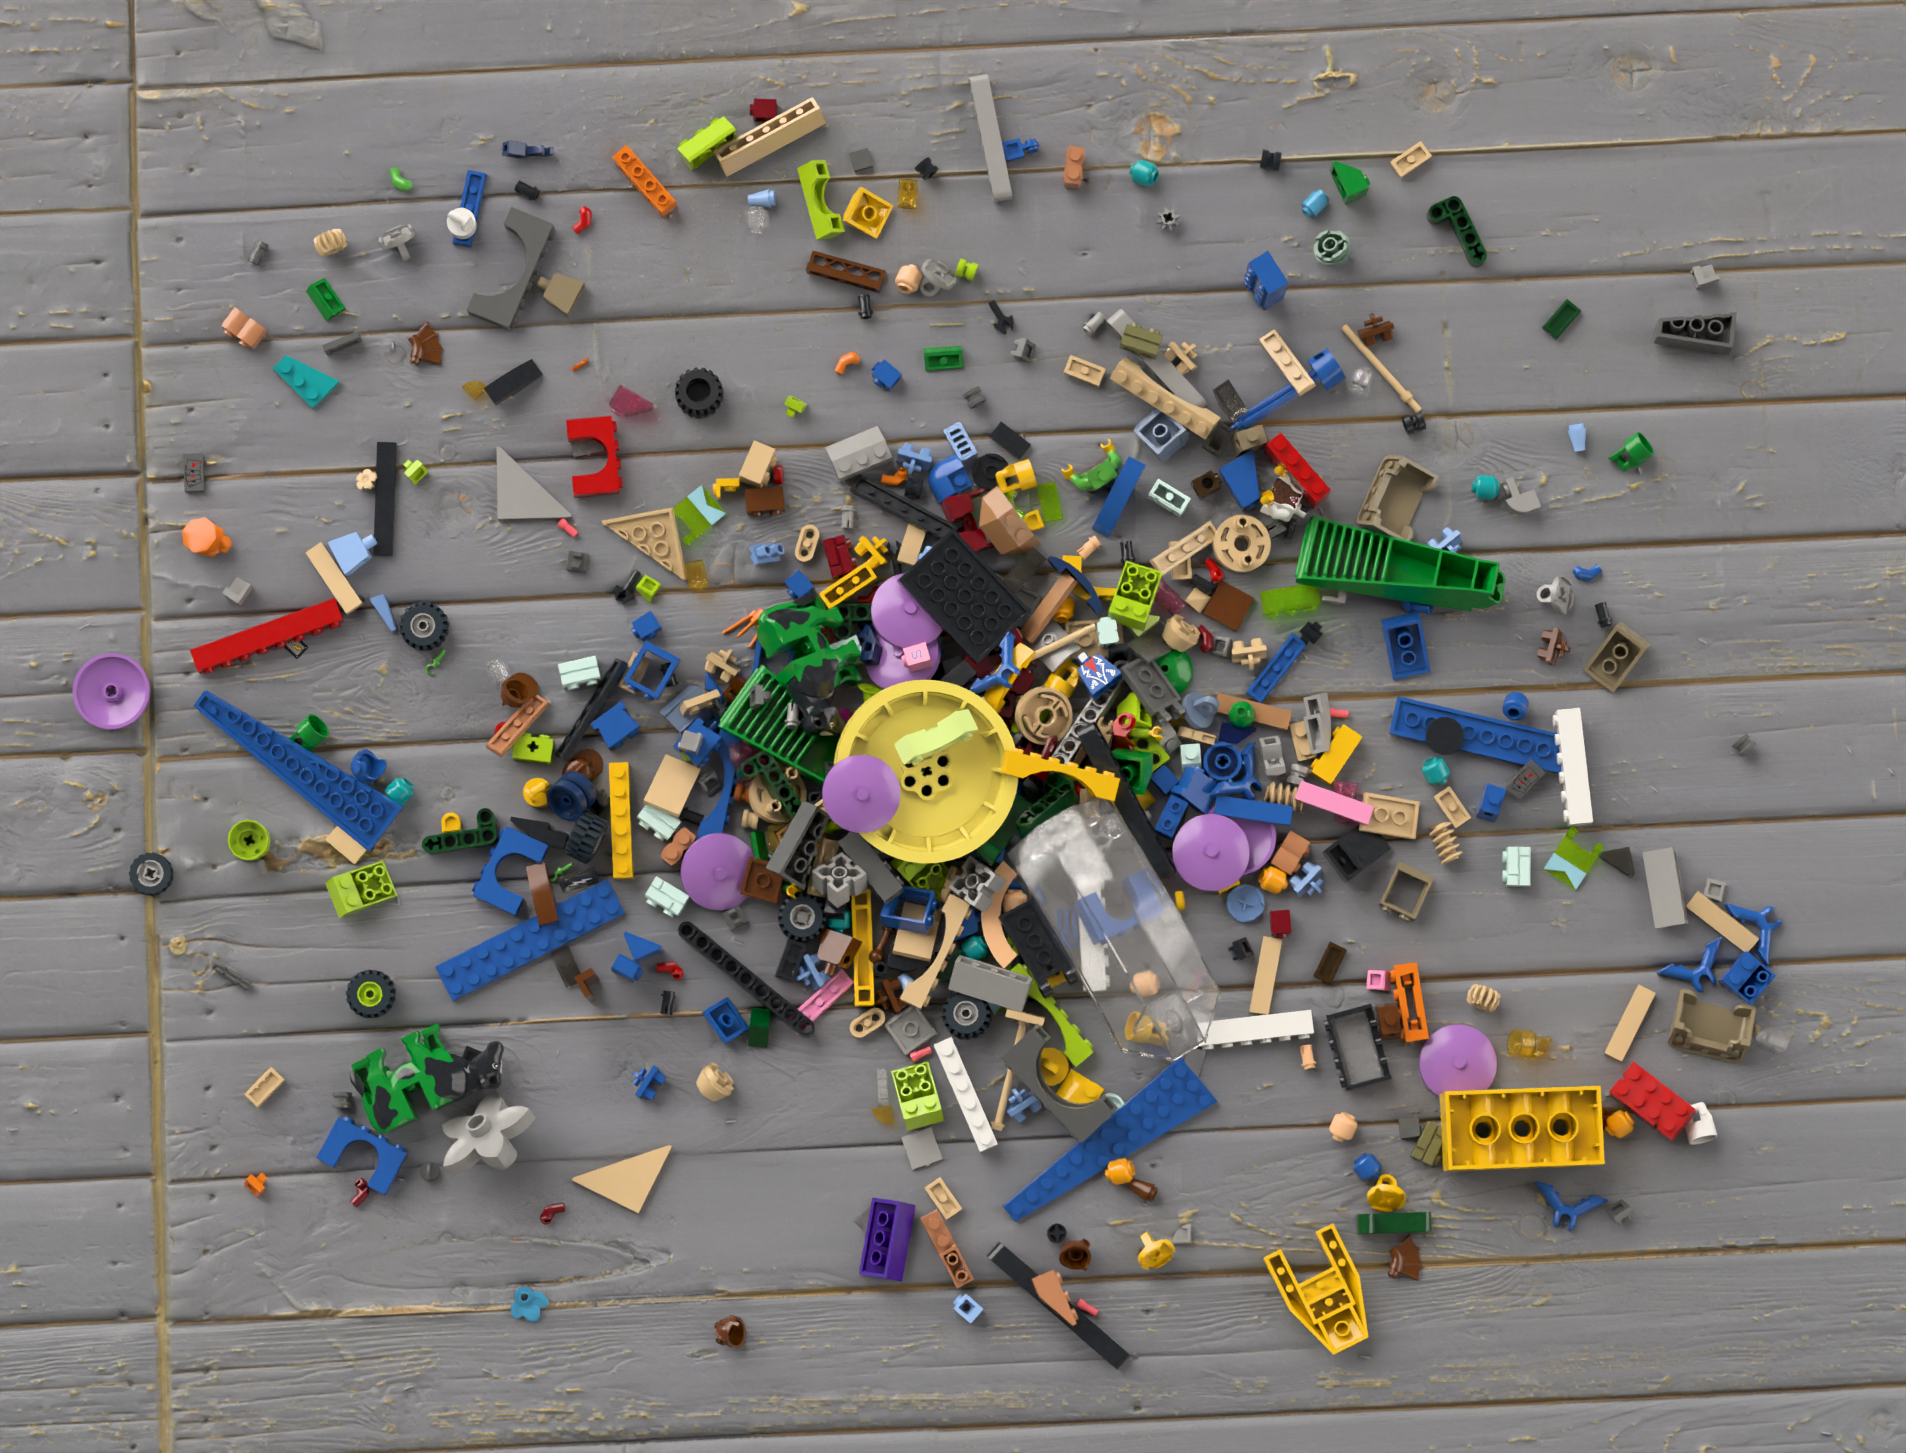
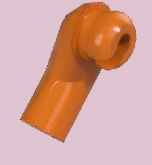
(845, 360)
(897, 479)

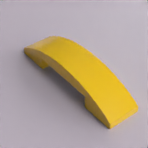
(1021, 658)

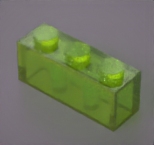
(1289, 600)

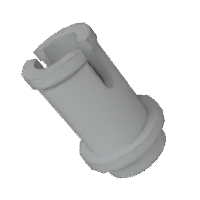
(1091, 327)
(847, 516)
(792, 716)

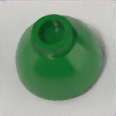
(1241, 714)

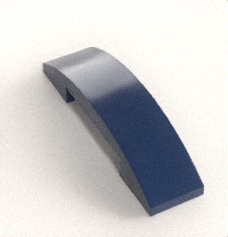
(1061, 566)

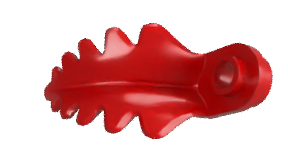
(1121, 731)

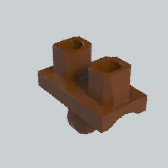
(1367, 334)
(1556, 647)
(889, 987)

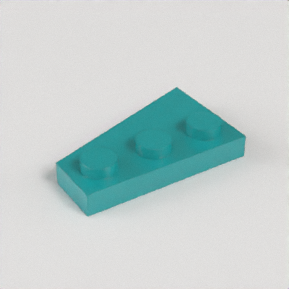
(305, 380)

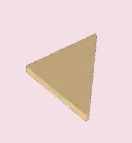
(654, 535)
(627, 1180)

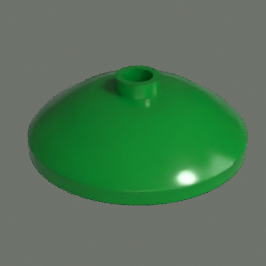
(1179, 669)

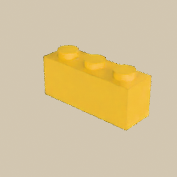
(848, 586)
(1340, 749)

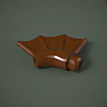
(425, 346)
(1405, 1259)

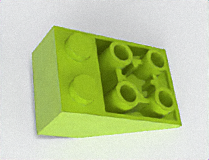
(1134, 595)
(922, 875)
(360, 889)
(917, 1096)

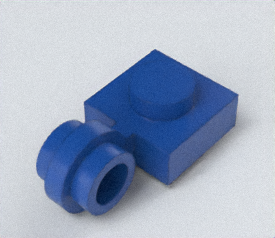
(1014, 149)

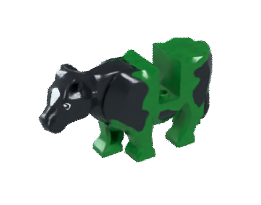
(817, 668)
(442, 1076)

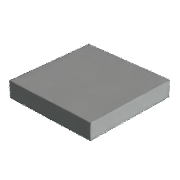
(910, 1029)

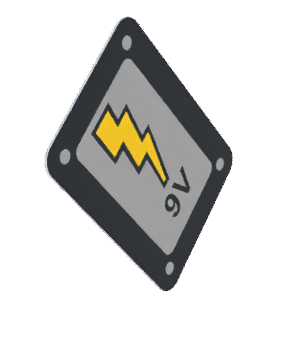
(296, 649)

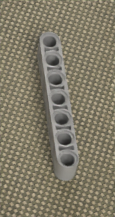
(990, 138)
(1160, 367)
(1091, 708)

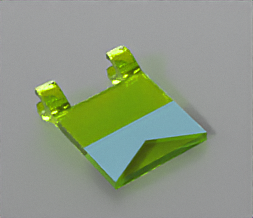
(699, 513)
(1571, 861)

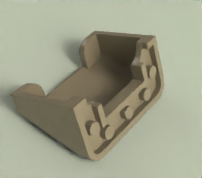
(1395, 497)
(1711, 1029)

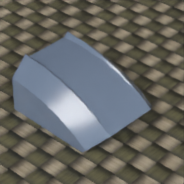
(1161, 434)
(674, 716)

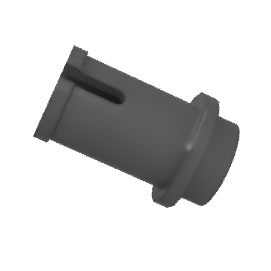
(258, 252)

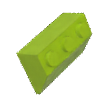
(705, 141)

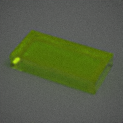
(1049, 502)

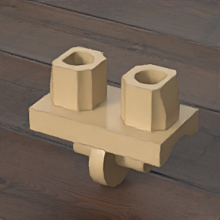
(1186, 364)
(1249, 655)
(715, 660)

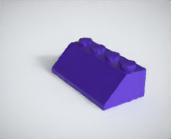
(887, 1239)

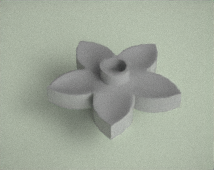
(485, 1135)

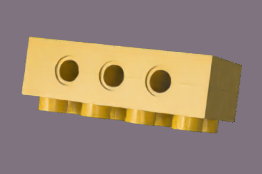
(1537, 1108)

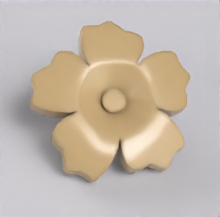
(365, 480)

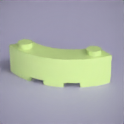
(948, 732)

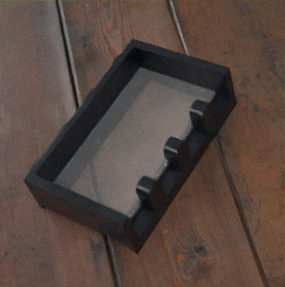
(1357, 1047)

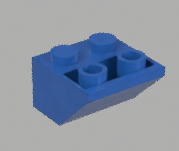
(1747, 978)

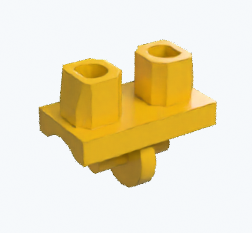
(877, 558)

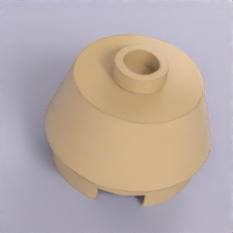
(1180, 634)
(714, 1083)

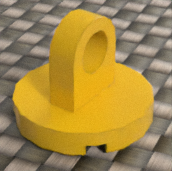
(1053, 1066)
(1385, 1196)
(1155, 1253)

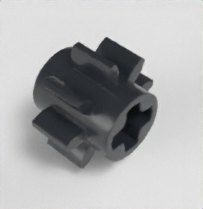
(1311, 632)

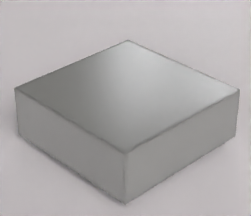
(1714, 889)

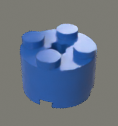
(1229, 755)

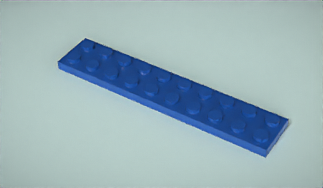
(1481, 734)
(529, 941)

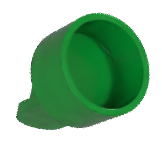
(1638, 448)
(312, 731)

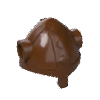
(1075, 1254)
(730, 1332)

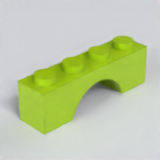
(813, 179)

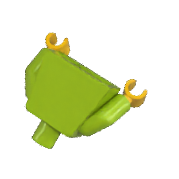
(1143, 718)

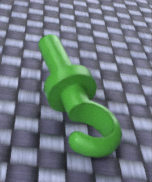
(436, 661)
(561, 871)

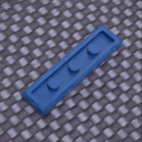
(471, 200)
(1276, 668)
(1253, 810)

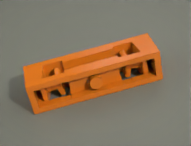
(644, 181)
(1399, 995)

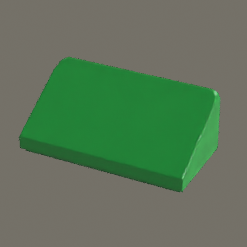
(325, 299)
(943, 358)
(759, 845)

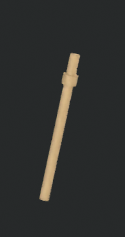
(1405, 395)
(1061, 642)

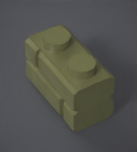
(1141, 340)
(1428, 1145)

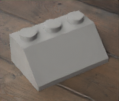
(859, 454)

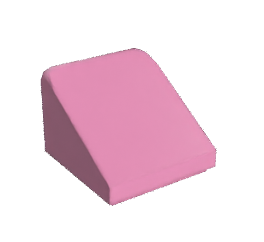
(1378, 980)

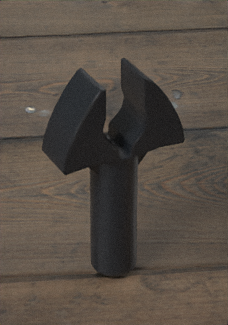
(999, 315)
(896, 566)
(627, 587)

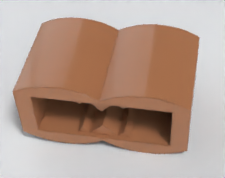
(1073, 171)
(243, 328)
(674, 852)
(1290, 853)

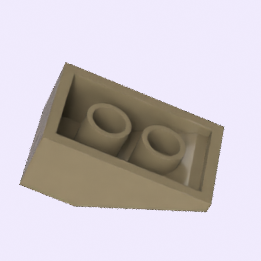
(1616, 656)

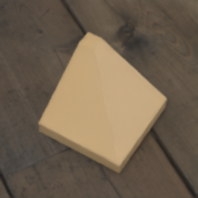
(1197, 600)

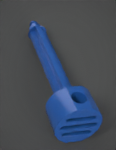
(1324, 371)

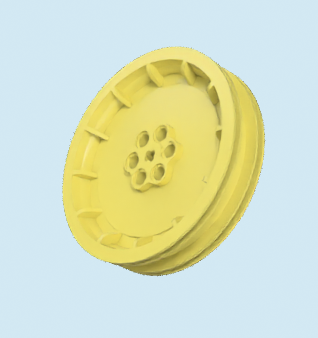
(972, 802)

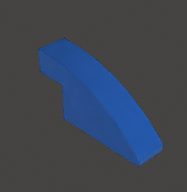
(1118, 496)

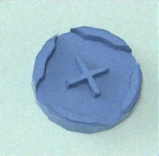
(1245, 903)

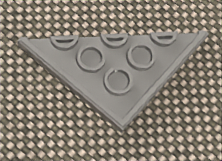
(521, 495)

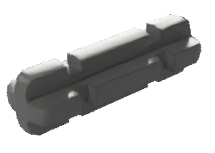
(233, 977)

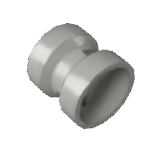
(1298, 774)

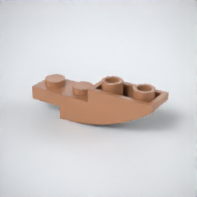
(947, 1248)

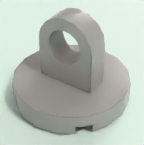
(397, 237)
(938, 275)
(1560, 594)

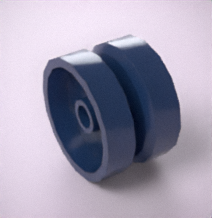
(571, 796)

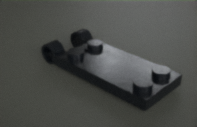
(1036, 945)

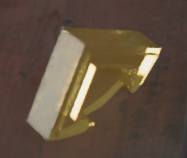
(474, 388)
(883, 1114)

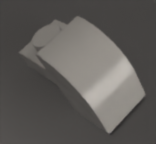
(1520, 503)
(1170, 739)
(1272, 756)

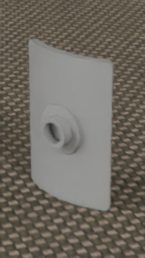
(1050, 634)

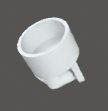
(461, 223)
(1702, 1130)

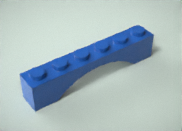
(719, 817)

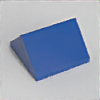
(641, 948)
(726, 1020)

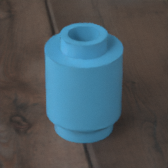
(1315, 203)

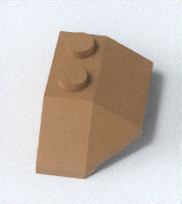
(1005, 525)

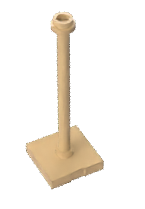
(1024, 1020)

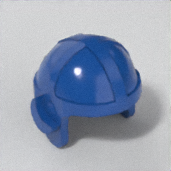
(367, 767)

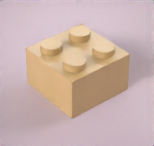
(758, 465)

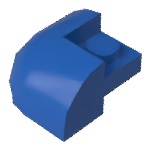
(948, 478)

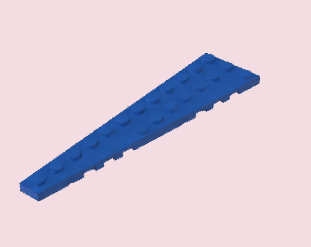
(338, 795)
(1147, 1115)

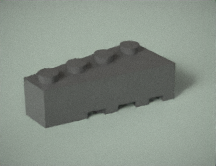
(1698, 333)
(799, 844)
(878, 872)

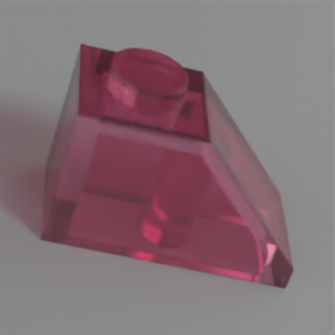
(629, 403)

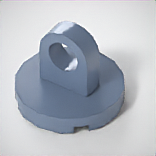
(1199, 709)

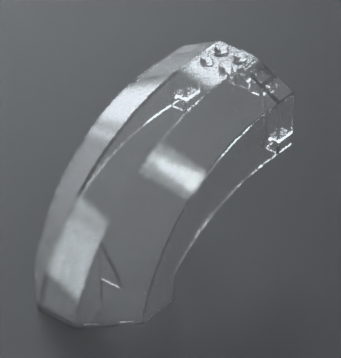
(1119, 930)

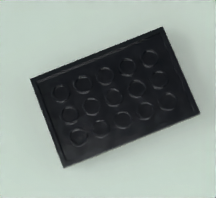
(964, 596)

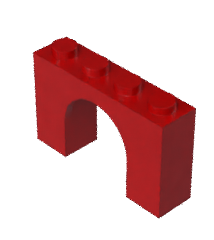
(602, 431)
(1282, 452)

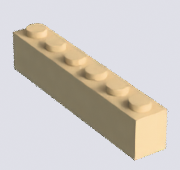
(769, 136)

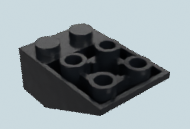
(1355, 852)

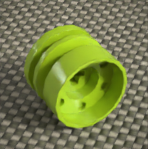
(239, 846)

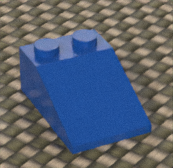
(1405, 645)

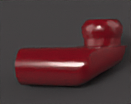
(1207, 639)
(362, 1192)
(549, 1212)

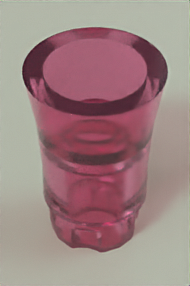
(1168, 598)
(1346, 789)

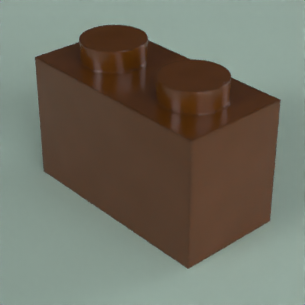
(764, 501)

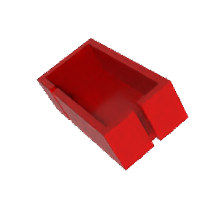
(1652, 1102)

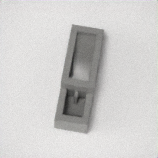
(1318, 722)

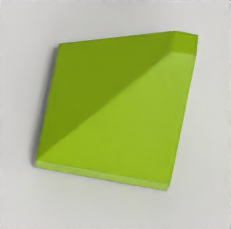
(648, 588)

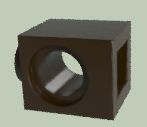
(1203, 492)

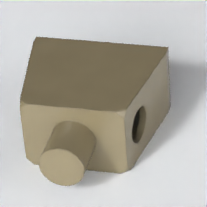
(561, 292)
(1249, 439)

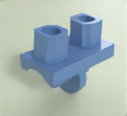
(913, 460)
(1451, 540)
(766, 553)
(1310, 882)
(809, 973)
(1021, 1101)

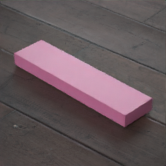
(1334, 803)
(824, 997)

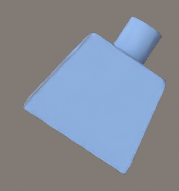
(352, 551)

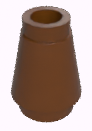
(1143, 1189)

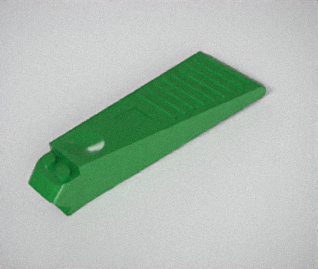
(1374, 564)
(766, 729)

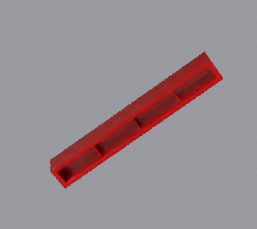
(267, 636)

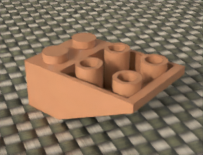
(1051, 1293)

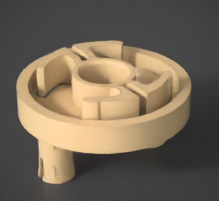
(1240, 527)
(1031, 706)
(768, 808)

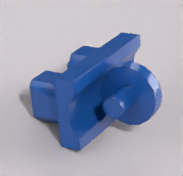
(653, 1075)

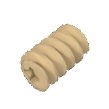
(1282, 796)
(1445, 842)

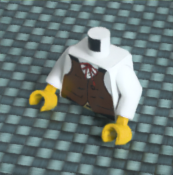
(1282, 498)

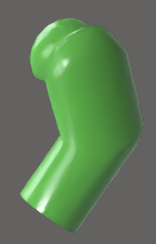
(399, 182)

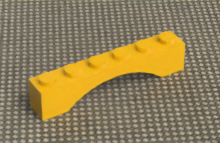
(1097, 784)
(621, 821)
(862, 966)

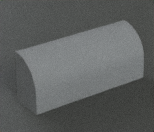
(1665, 888)
(990, 983)

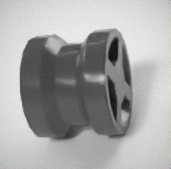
(974, 397)
(1744, 745)
(342, 1100)

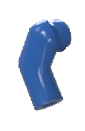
(1585, 574)

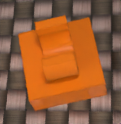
(255, 1185)

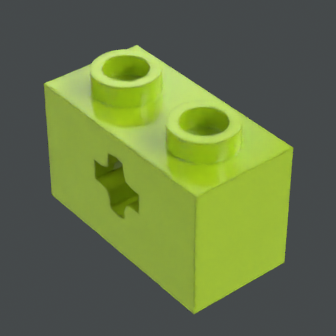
(541, 755)

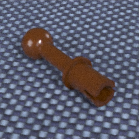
(877, 954)

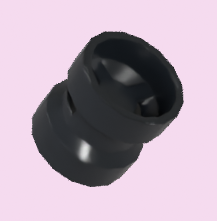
(1270, 160)
(1413, 423)

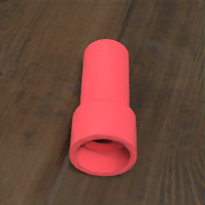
(563, 524)
(1338, 713)
(915, 1056)
(1082, 1305)

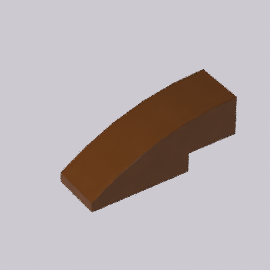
(542, 894)

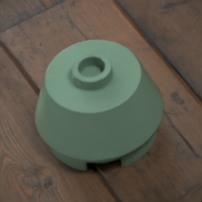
(1332, 248)

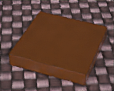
(1228, 606)
(761, 882)

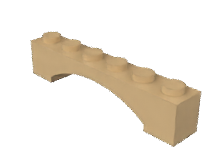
(1195, 418)
(917, 992)

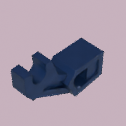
(521, 150)
(871, 648)

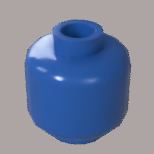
(1515, 706)
(1367, 1167)

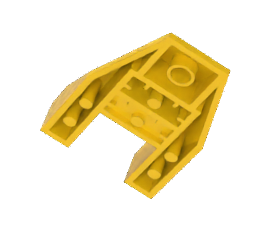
(1329, 1302)

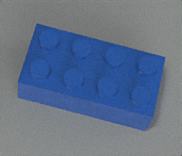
(1265, 281)

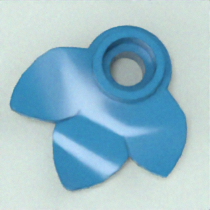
(529, 1307)

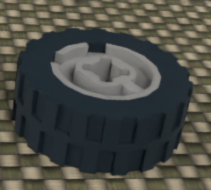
(151, 874)

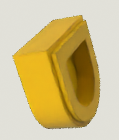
(1033, 520)
(451, 823)
(1180, 900)

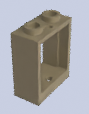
(1415, 874)

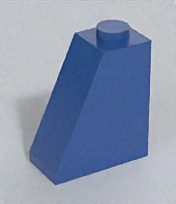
(1242, 480)

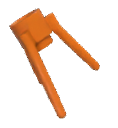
(753, 616)

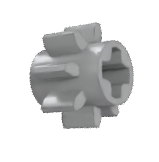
(1169, 225)

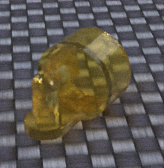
(1523, 1044)

